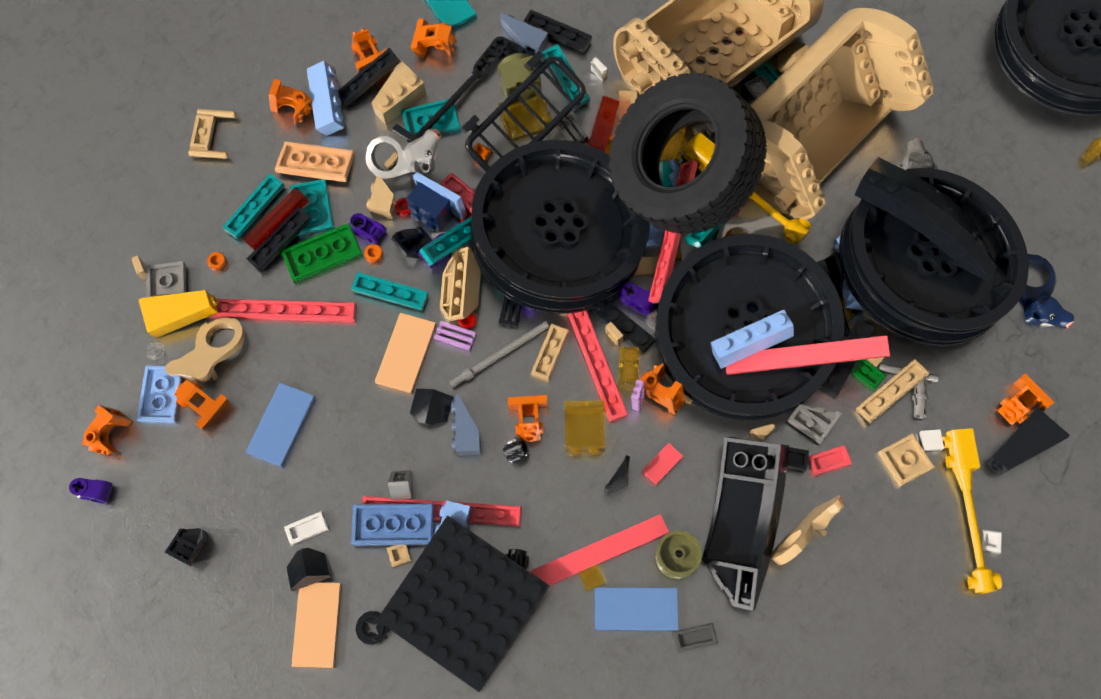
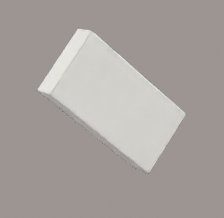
(306, 528)

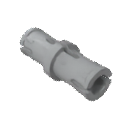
(920, 399)

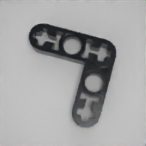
(503, 51)

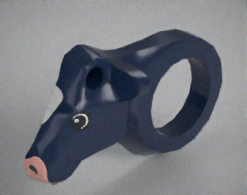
(1038, 303)

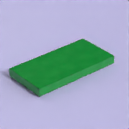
(321, 253)

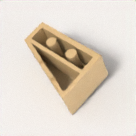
(398, 93)

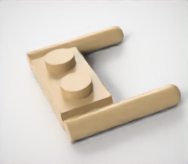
(203, 133)

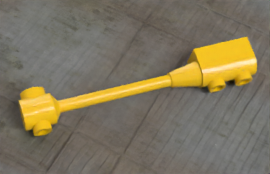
(701, 151)
(964, 461)

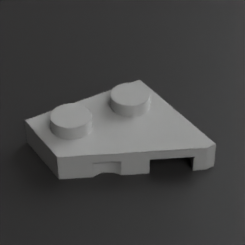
(813, 421)

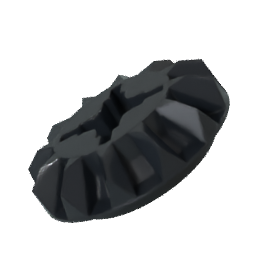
(362, 628)

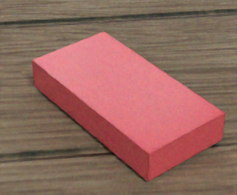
(829, 460)
(662, 464)

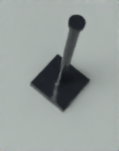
(409, 137)

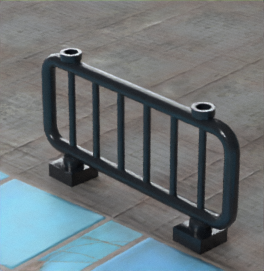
(539, 68)

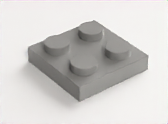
(166, 279)

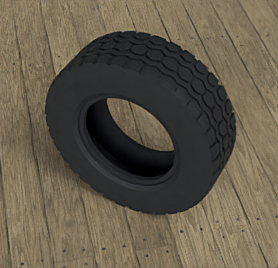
(725, 180)

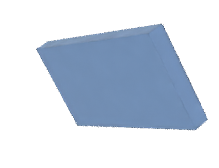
(280, 424)
(392, 524)
(636, 609)

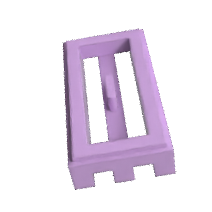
(440, 330)
(638, 396)

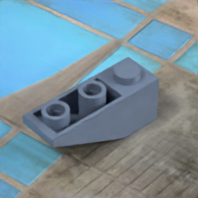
(524, 34)
(467, 434)

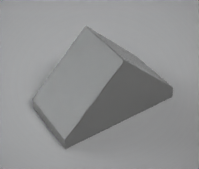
(400, 485)

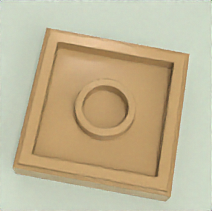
(906, 460)

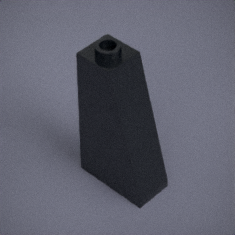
(1029, 439)

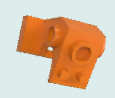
(442, 39)
(362, 44)
(283, 95)
(1030, 395)
(670, 397)
(528, 407)
(207, 409)
(104, 422)

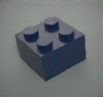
(429, 207)

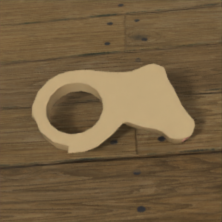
(200, 362)
(798, 539)

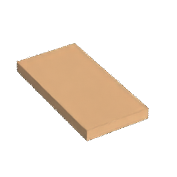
(315, 161)
(405, 353)
(316, 625)

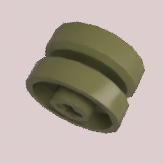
(683, 543)

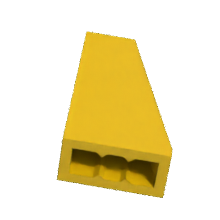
(175, 311)

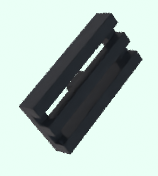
(508, 322)

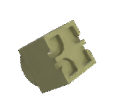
(513, 73)

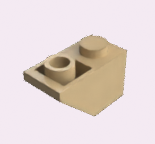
(382, 200)

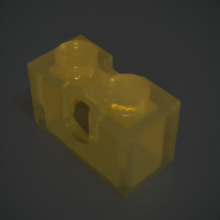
(628, 368)

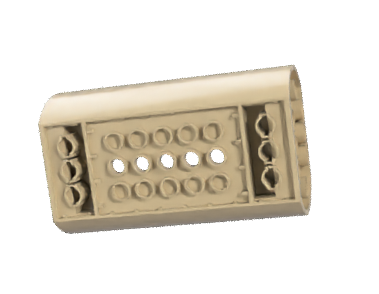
(686, 31)
(853, 81)

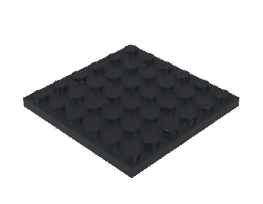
(463, 603)

